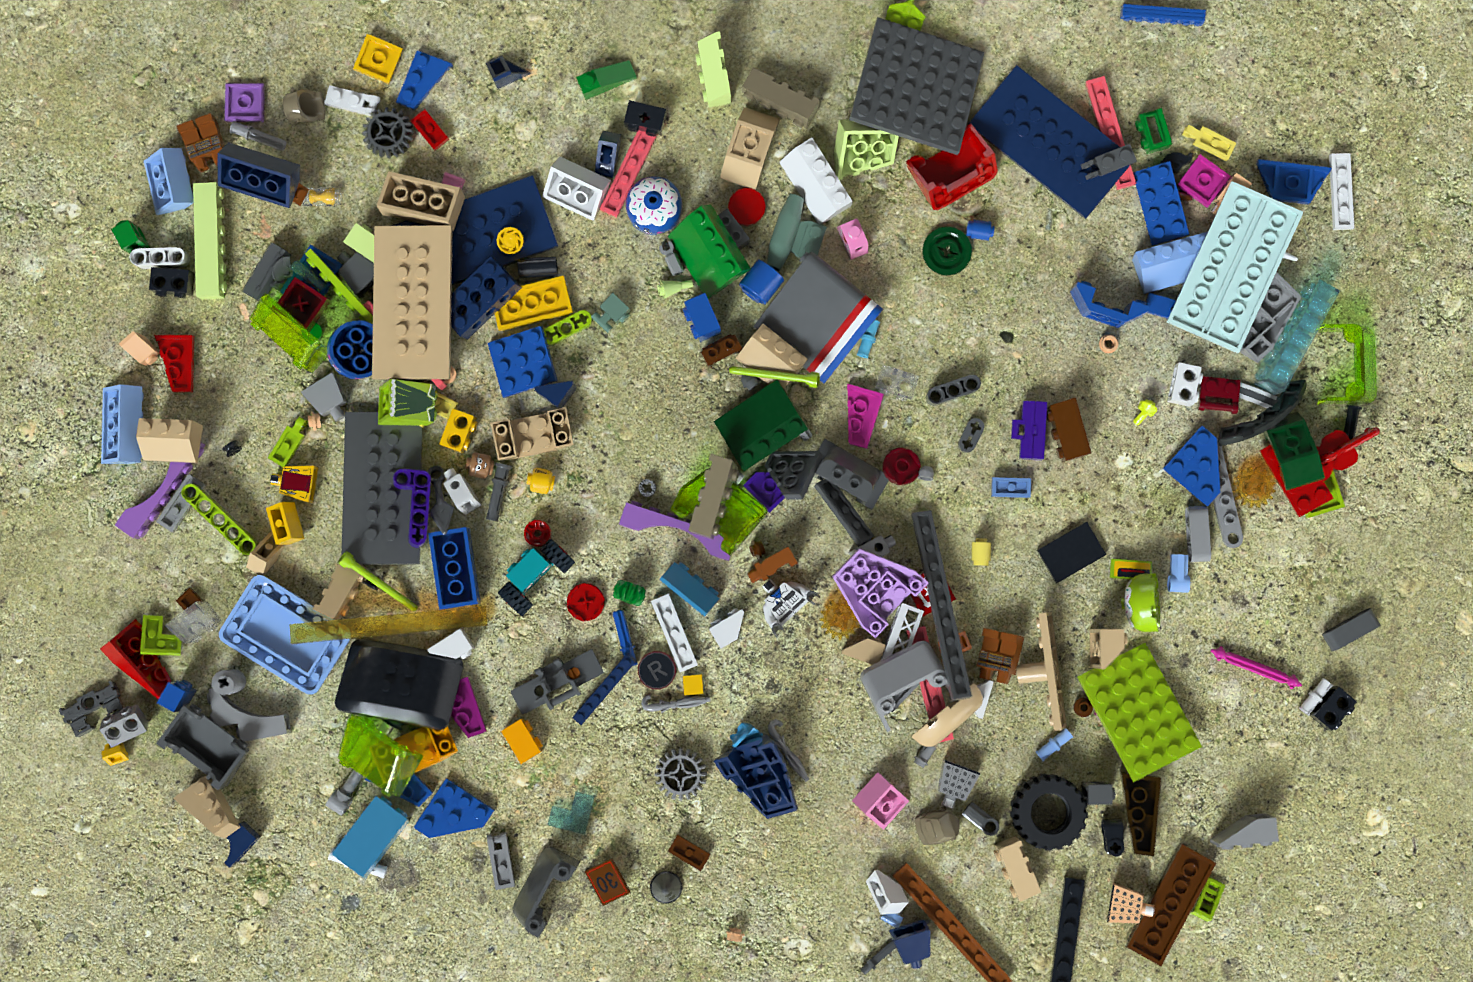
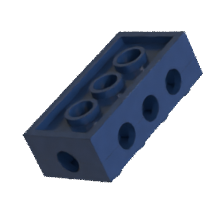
(491, 298)

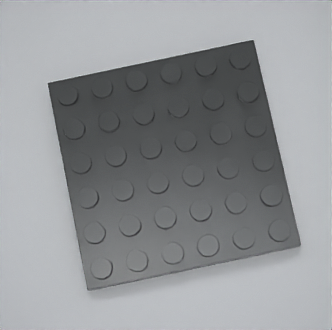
(917, 86)

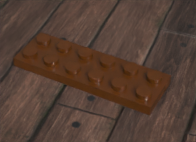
(1172, 904)

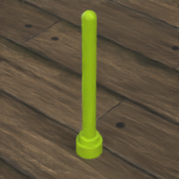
(811, 379)
(348, 561)

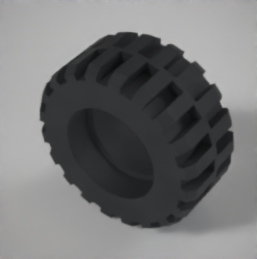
(1073, 821)

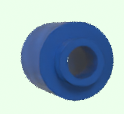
(980, 229)

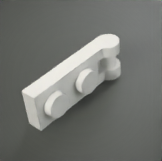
(351, 100)

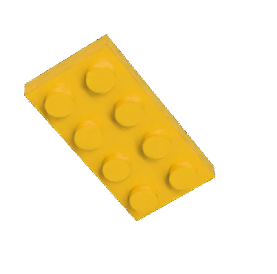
(535, 304)

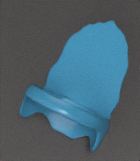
(745, 732)

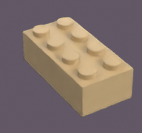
(420, 200)

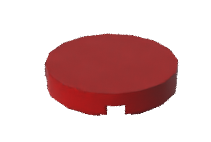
(747, 206)
(585, 602)

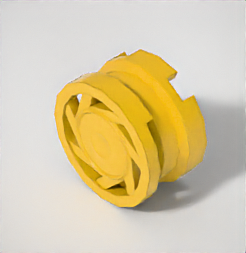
(510, 240)

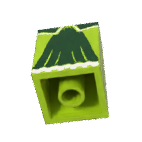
(407, 403)

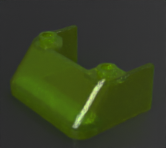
(288, 333)
(1364, 387)

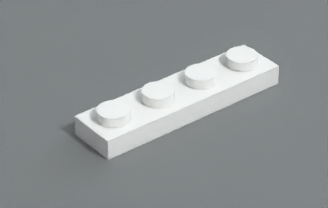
(1341, 191)
(674, 633)

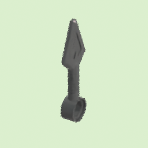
(441, 511)

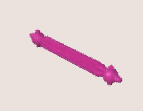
(1256, 667)

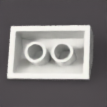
(576, 188)

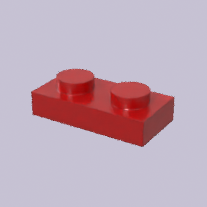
(429, 130)

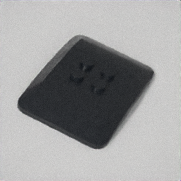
(399, 684)

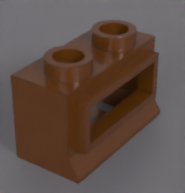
(720, 349)

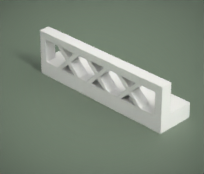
(896, 627)

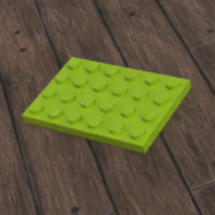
(1139, 712)

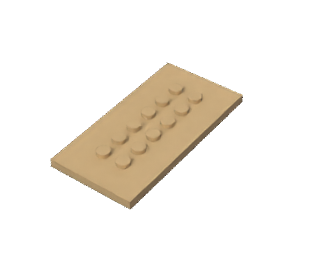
(412, 302)

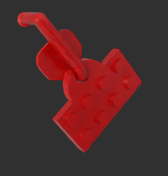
(1335, 453)

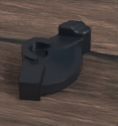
(1177, 160)

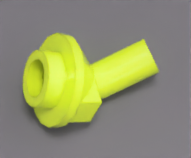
(1147, 409)

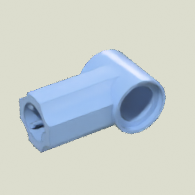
(1178, 579)

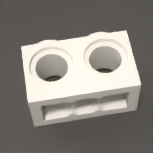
(1180, 383)

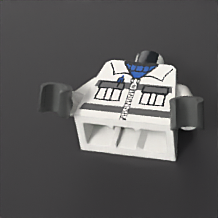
(784, 602)

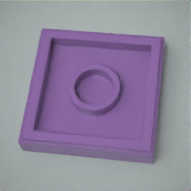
(244, 102)

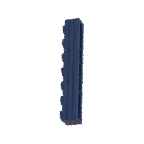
(604, 688)

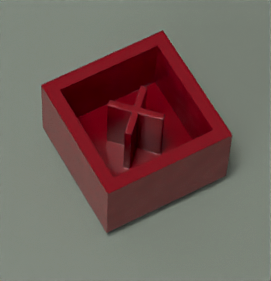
(303, 303)

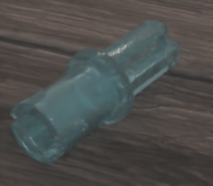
(308, 276)

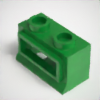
(1142, 127)

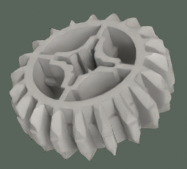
(671, 774)

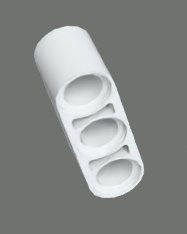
(151, 255)

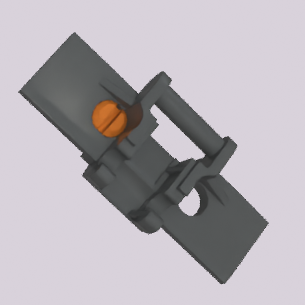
(575, 671)

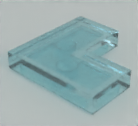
(576, 818)

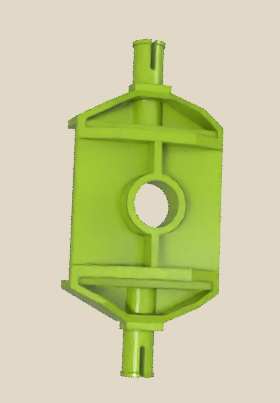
(906, 15)

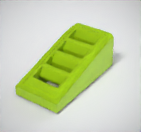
(1214, 902)

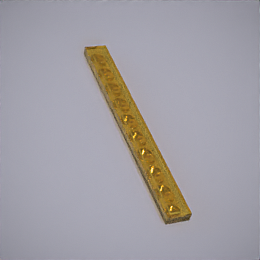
(388, 625)

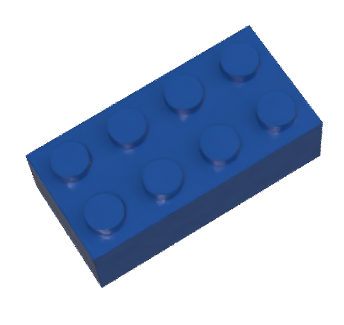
(454, 568)

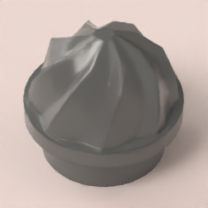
(749, 381)

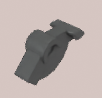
(281, 271)

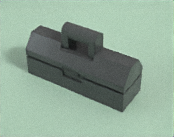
(261, 277)

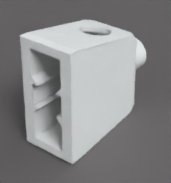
(460, 492)

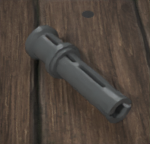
(500, 482)

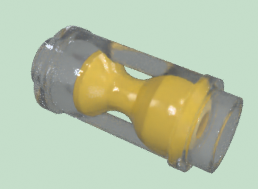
(329, 197)

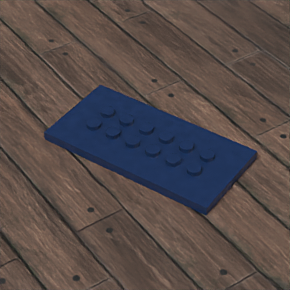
(1047, 140)
(490, 212)

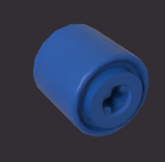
(761, 282)

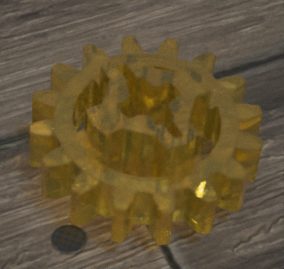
(1259, 493)
(827, 624)

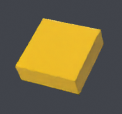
(693, 684)

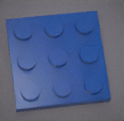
(522, 361)

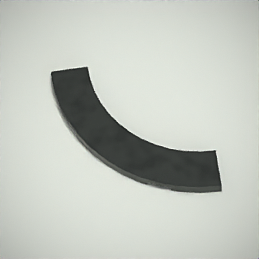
(1270, 417)

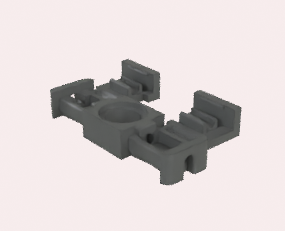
(103, 698)

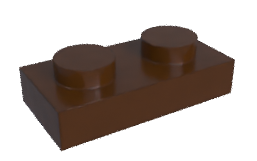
(689, 852)

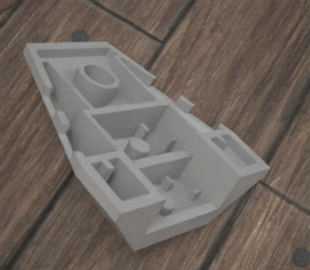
(1271, 319)

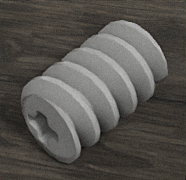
(228, 682)

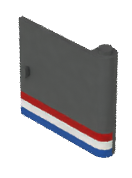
(820, 315)

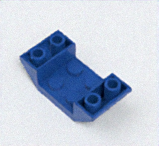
(1083, 294)

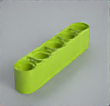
(211, 514)

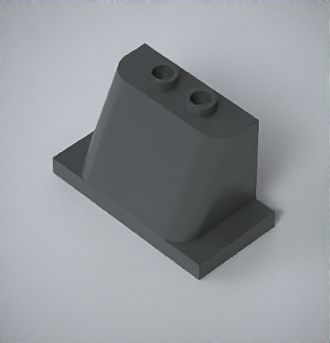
(851, 474)

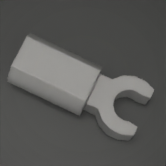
(672, 260)

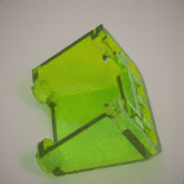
(377, 756)

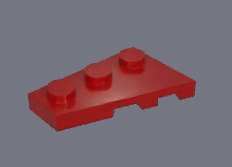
(178, 360)

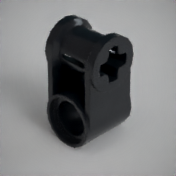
(1113, 833)

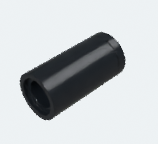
(537, 267)

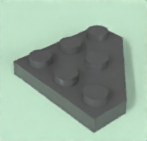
(793, 471)

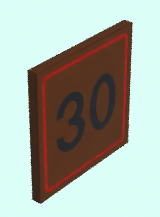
(607, 881)

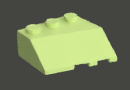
(713, 72)
(862, 148)

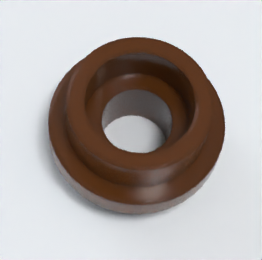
(757, 549)
(1078, 703)

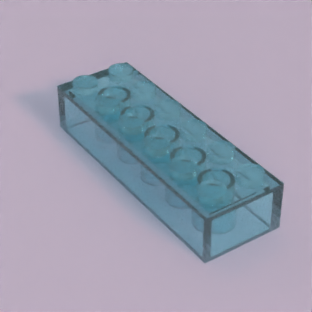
(1296, 337)

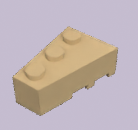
(339, 593)
(1016, 868)

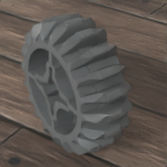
(394, 128)

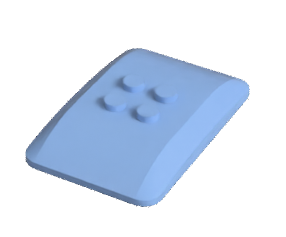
(261, 632)

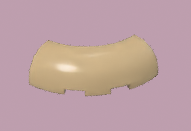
(949, 719)

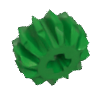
(629, 592)

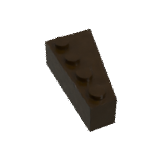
(1142, 807)

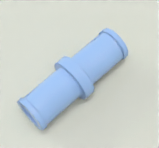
(1054, 744)

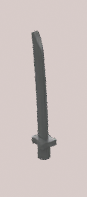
(871, 963)

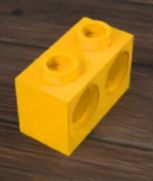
(452, 429)

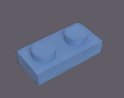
(1011, 487)

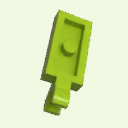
(288, 443)

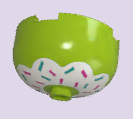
(1142, 603)

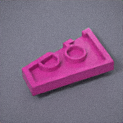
(862, 414)

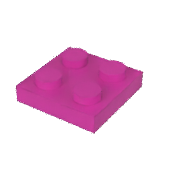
(1203, 181)

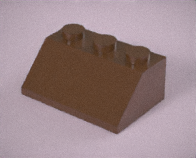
(1068, 430)

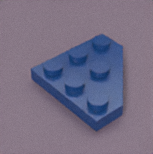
(1198, 466)
(453, 812)

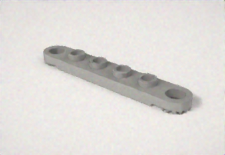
(1225, 506)

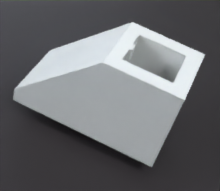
(728, 629)

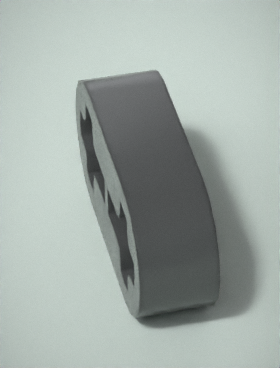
(974, 437)

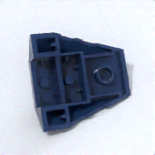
(761, 774)

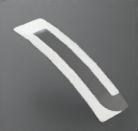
(1257, 396)

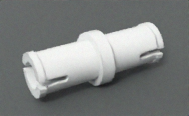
(1315, 696)

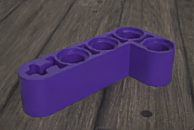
(415, 508)

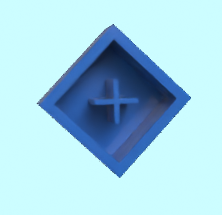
(702, 318)

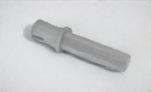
(258, 136)

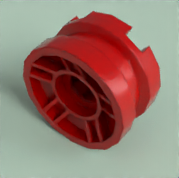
(529, 533)

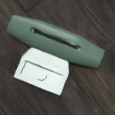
(793, 235)

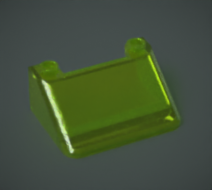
(741, 515)

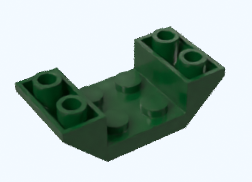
(1295, 451)

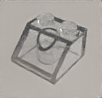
(194, 622)

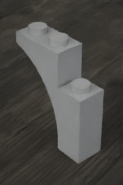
(249, 725)

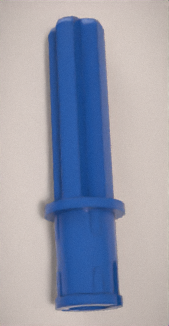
(623, 634)

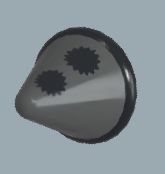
(666, 887)

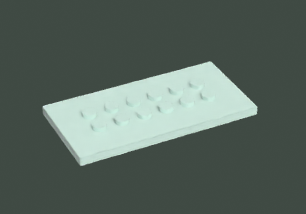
(1234, 267)

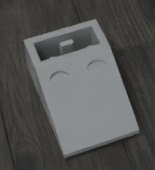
(1248, 831)

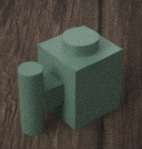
(614, 310)

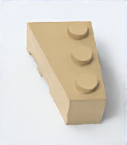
(209, 807)

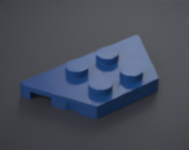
(1291, 181)

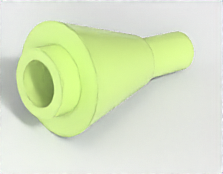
(668, 288)

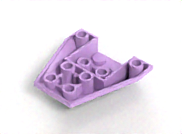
(876, 588)

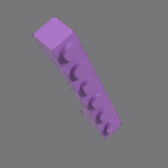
(640, 518)
(137, 519)

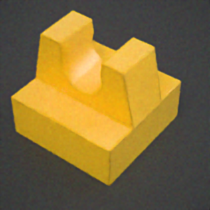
(115, 754)

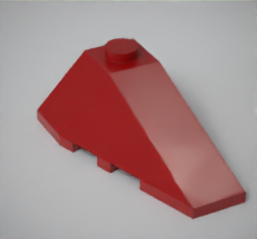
(145, 669)

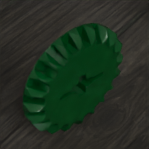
(958, 244)

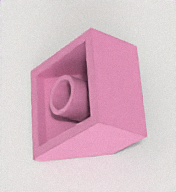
(880, 800)

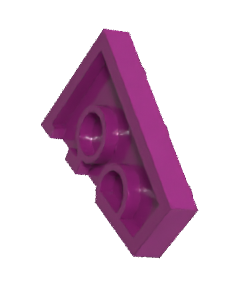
(467, 711)

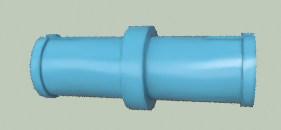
(868, 339)

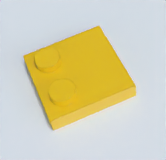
(377, 59)

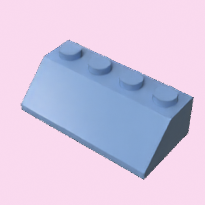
(1166, 263)
(119, 424)

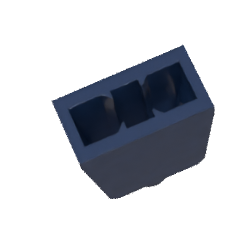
(912, 942)

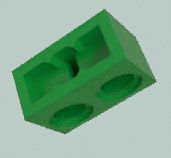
(129, 236)

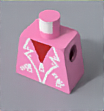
(853, 238)

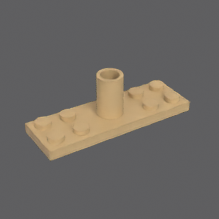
(1047, 671)

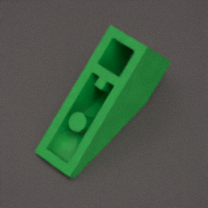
(605, 78)

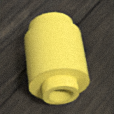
(981, 552)

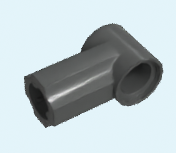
(980, 818)

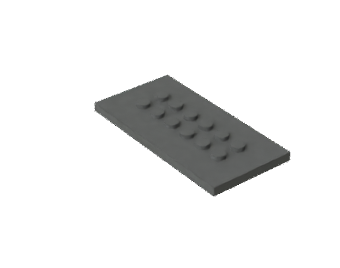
(373, 508)

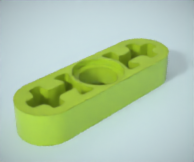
(556, 339)

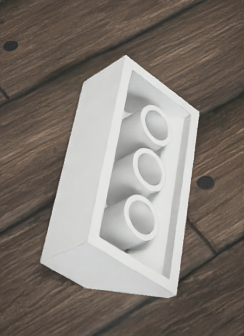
(816, 181)

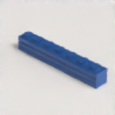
(1162, 14)

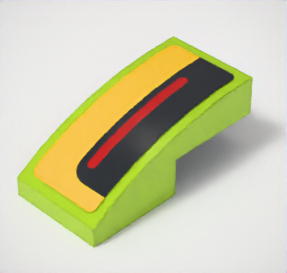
(1129, 568)

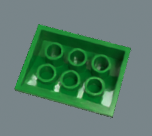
(708, 250)

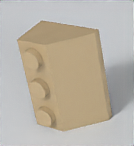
(770, 352)
(169, 440)
(1105, 646)

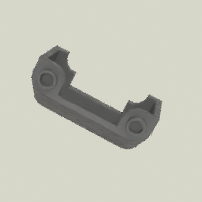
(205, 745)
(550, 864)

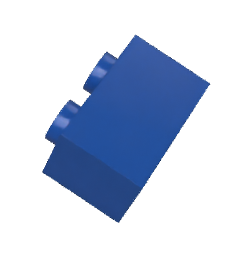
(176, 695)

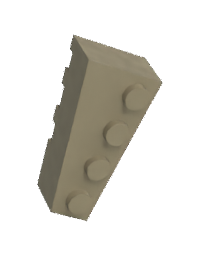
(780, 98)
(714, 497)

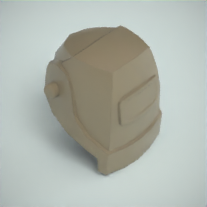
(304, 106)
(937, 826)

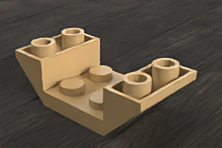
(749, 148)
(532, 435)

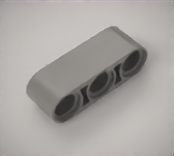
(1198, 534)

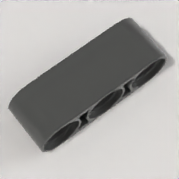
(959, 383)
(1351, 629)

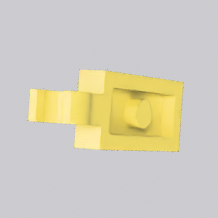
(1210, 141)

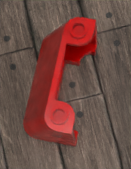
(952, 176)

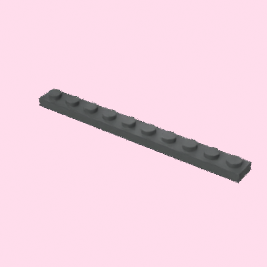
(941, 606)

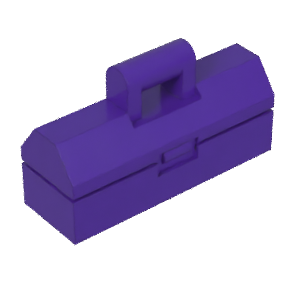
(1034, 430)

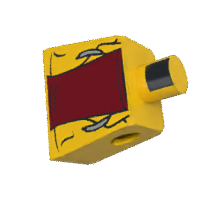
(297, 482)

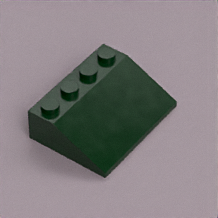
(761, 425)

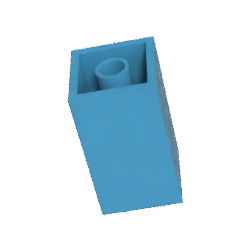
(371, 836)

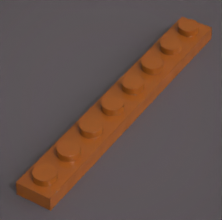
(950, 925)

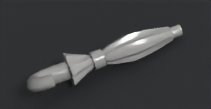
(687, 702)
(792, 759)

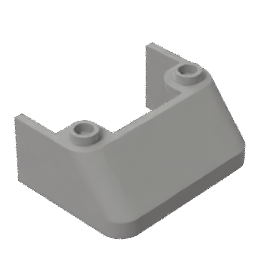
(900, 673)

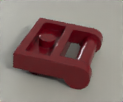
(1219, 388)

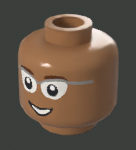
(479, 465)

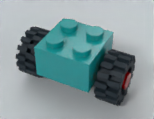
(530, 571)

